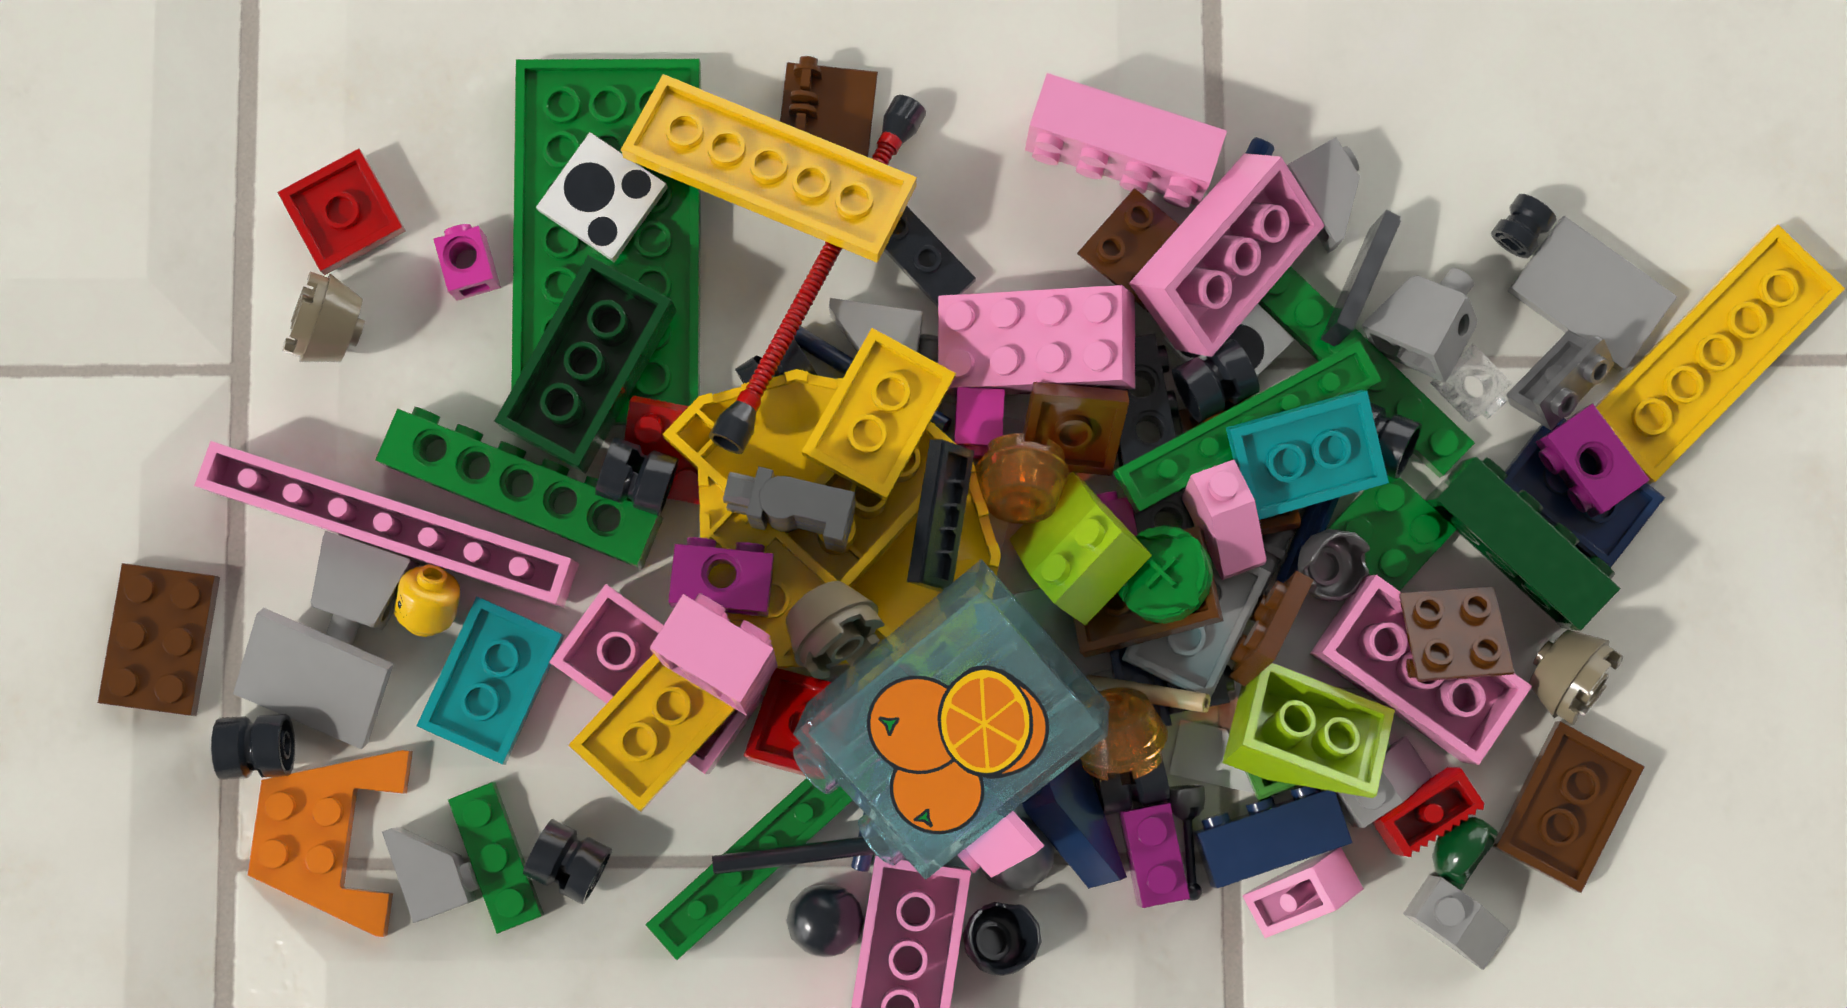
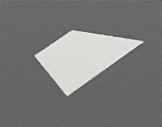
(1200, 756)

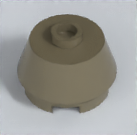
(324, 321)
(832, 627)
(1572, 673)

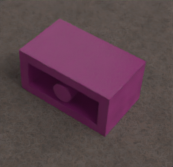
(1153, 855)

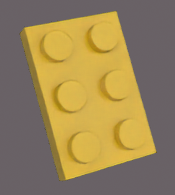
(878, 414)

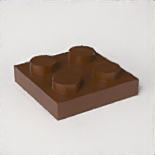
(1081, 421)
(1272, 620)

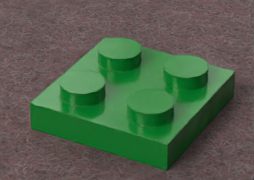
(1398, 529)

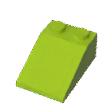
(1079, 552)
(1308, 733)

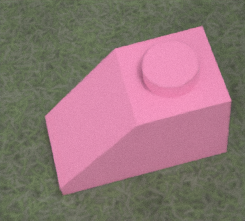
(1228, 516)
(1001, 846)
(1303, 893)

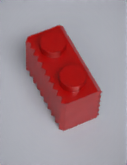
(1429, 812)

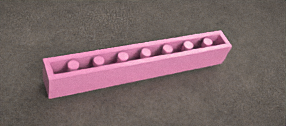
(387, 524)

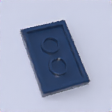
(1601, 535)

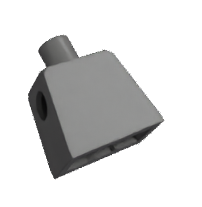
(1425, 324)
(356, 585)

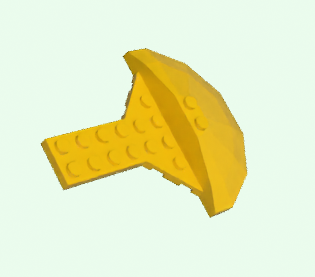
(666, 719)

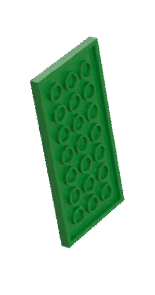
(554, 113)

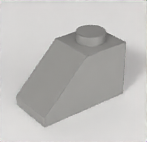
(1330, 184)
(858, 318)
(1400, 778)
(429, 874)
(1456, 920)

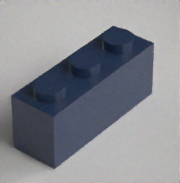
(1271, 835)

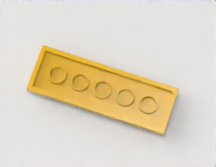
(769, 167)
(1717, 351)

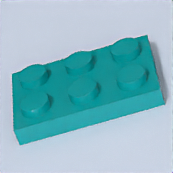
(1309, 453)
(490, 680)

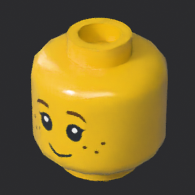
(427, 600)

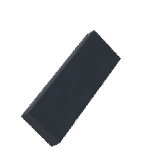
(1361, 278)

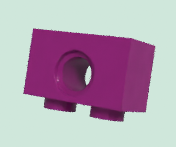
(1616, 469)
(748, 592)

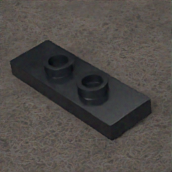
(927, 259)
(940, 515)

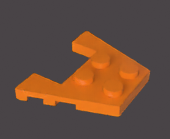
(307, 833)

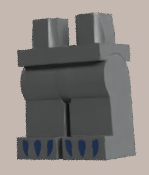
(791, 505)

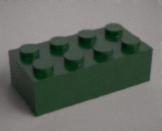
(586, 364)
(1523, 544)

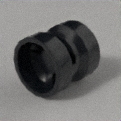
(1522, 228)

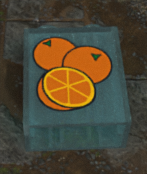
(950, 723)

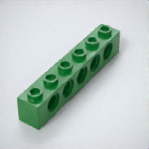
(406, 449)

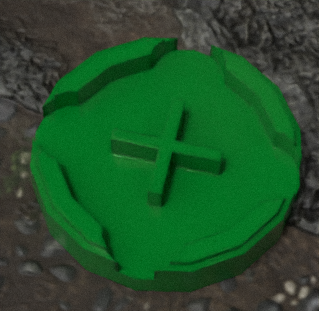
(1172, 579)

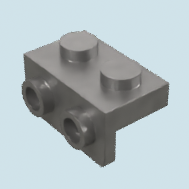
(1561, 379)

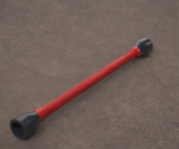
(737, 423)

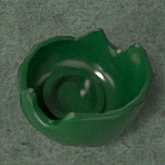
(1462, 850)

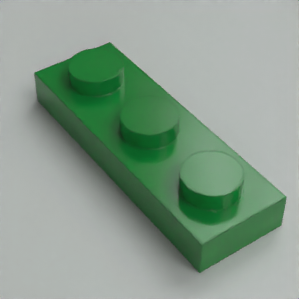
(495, 857)

